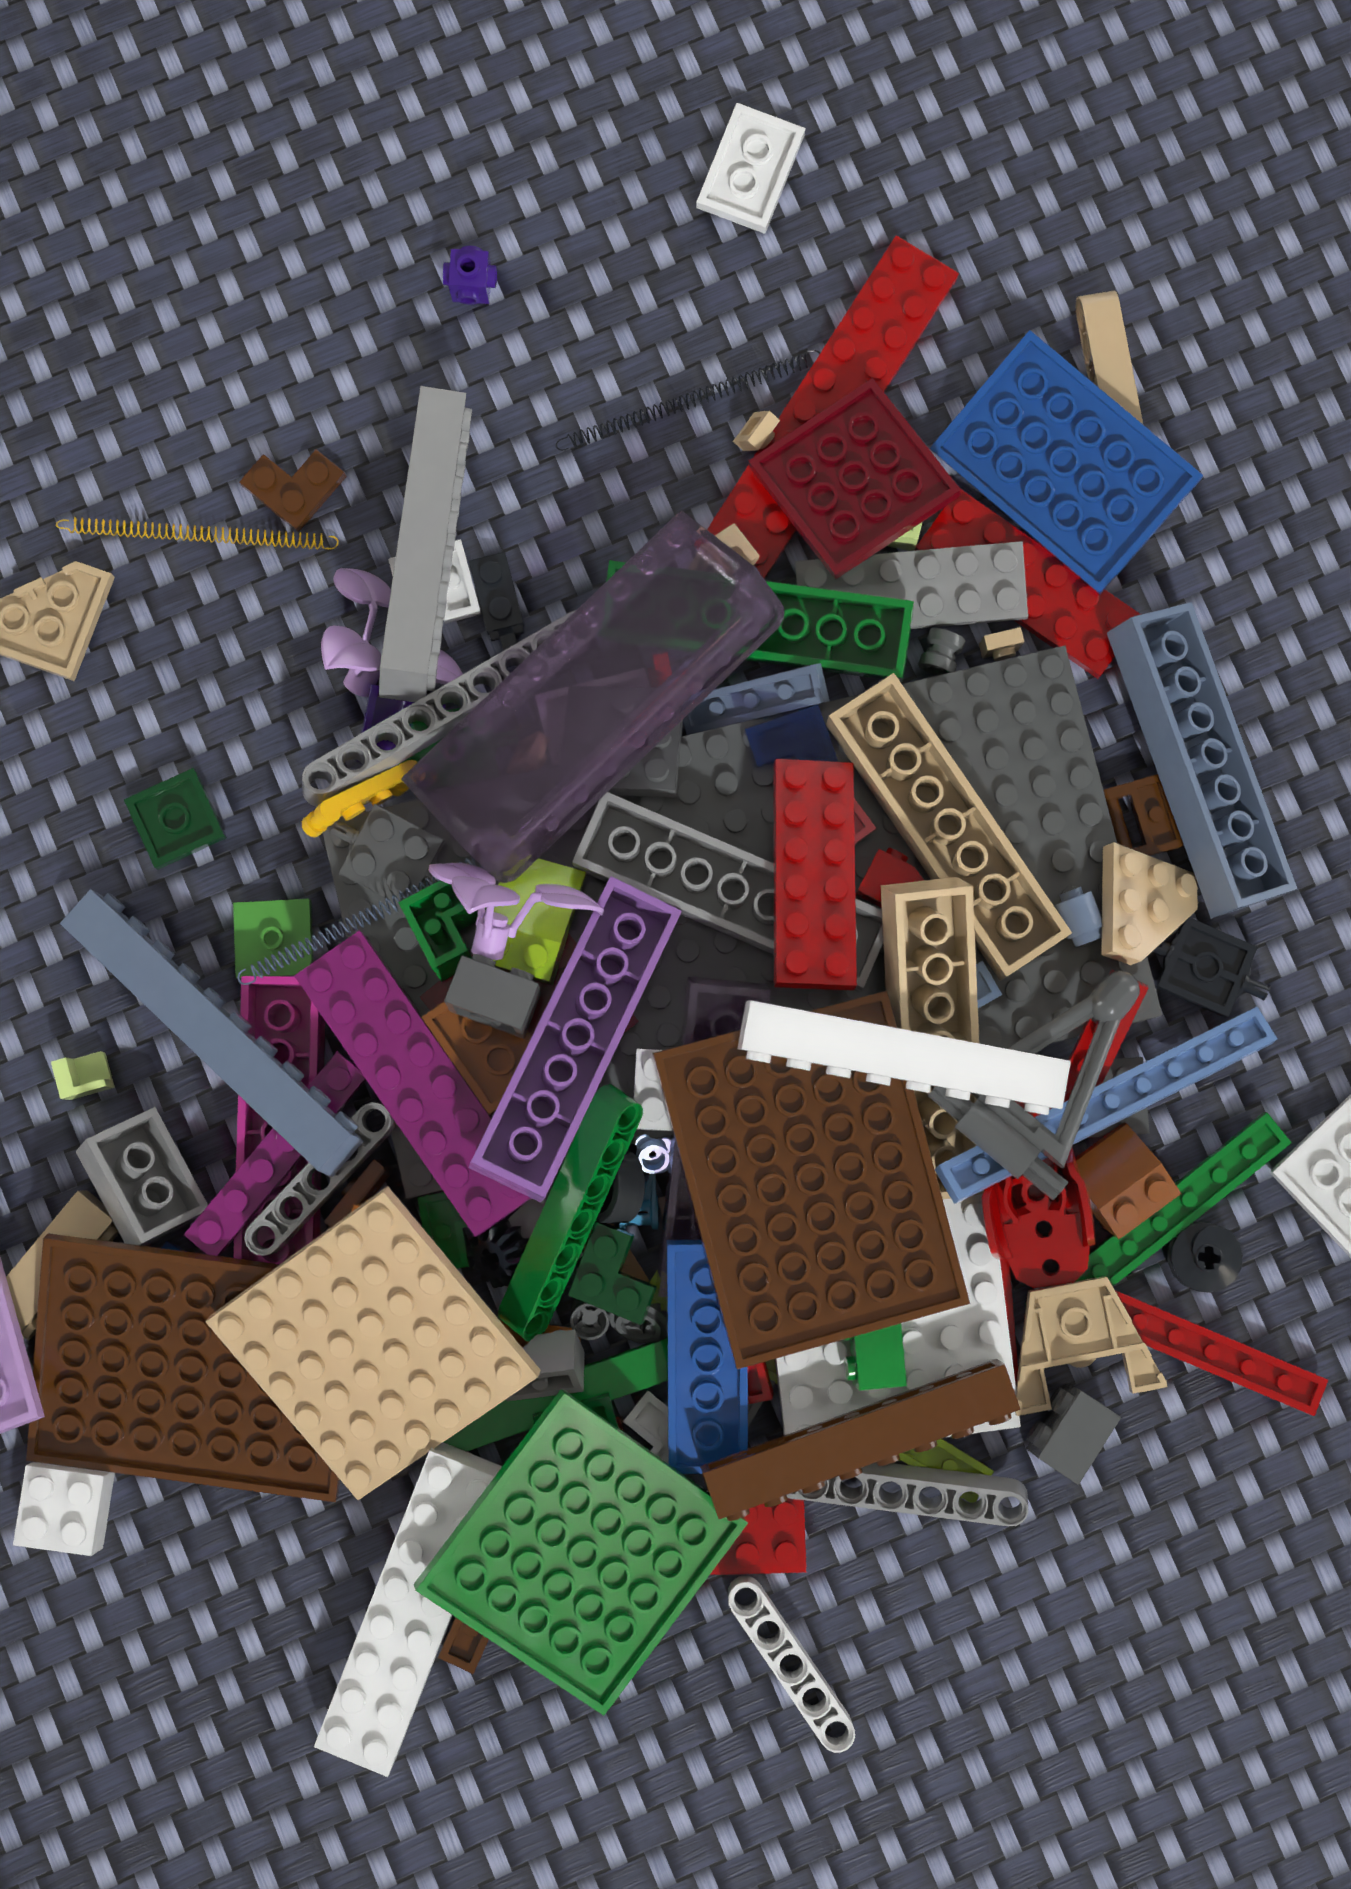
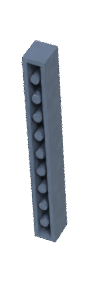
(213, 1033)

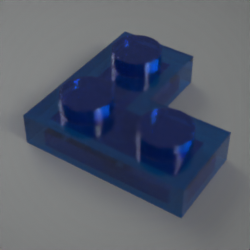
(795, 734)

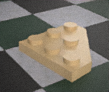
(54, 618)
(1141, 902)

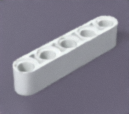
(797, 1681)

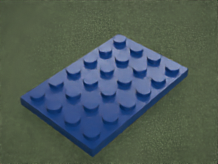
(1066, 462)

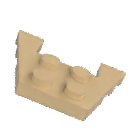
(1078, 1325)

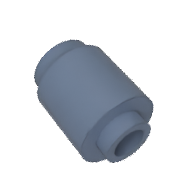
(1081, 916)

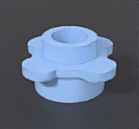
(656, 1163)

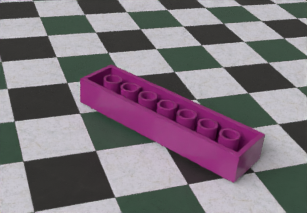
(408, 1074)

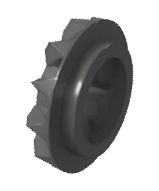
(649, 1332)

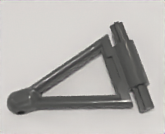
(1015, 1135)

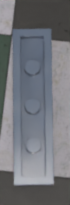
(758, 699)

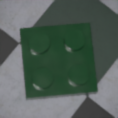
(175, 818)

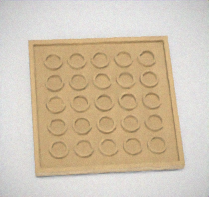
(373, 1344)

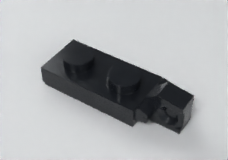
(497, 598)

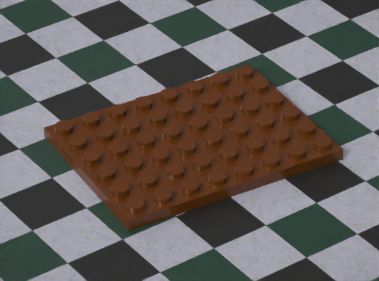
(809, 1194)
(144, 1381)

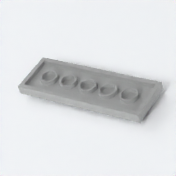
(944, 583)

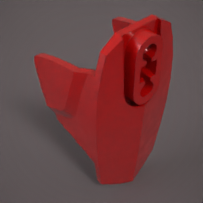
(1011, 1222)

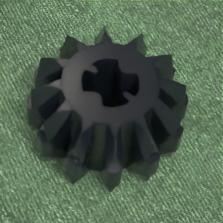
(498, 1253)

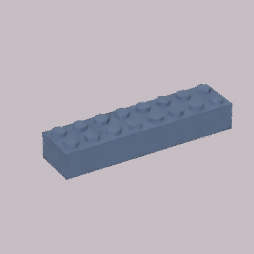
(1201, 759)

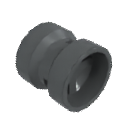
(940, 655)
(588, 1322)

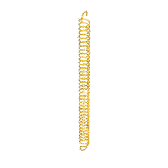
(194, 534)

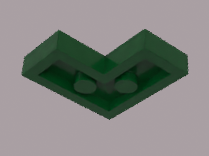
(601, 1279)

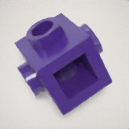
(470, 275)

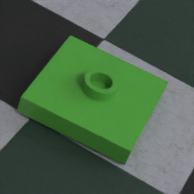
(269, 927)

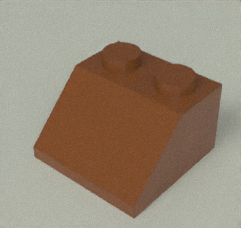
(1124, 1181)

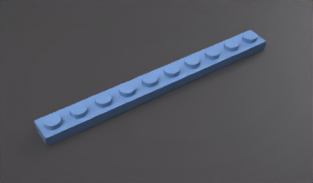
(1126, 1095)

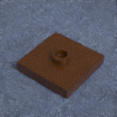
(361, 1189)

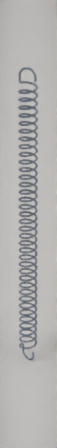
(333, 926)

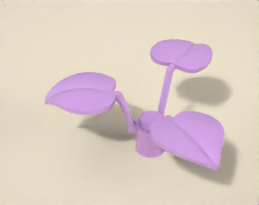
(346, 648)
(478, 890)

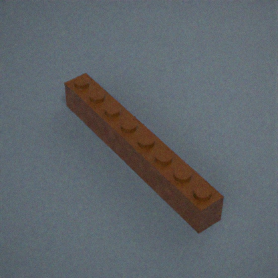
(860, 1439)

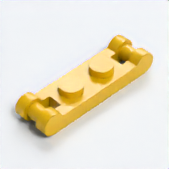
(352, 801)

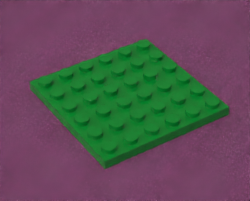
(580, 1553)

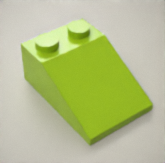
(545, 928)

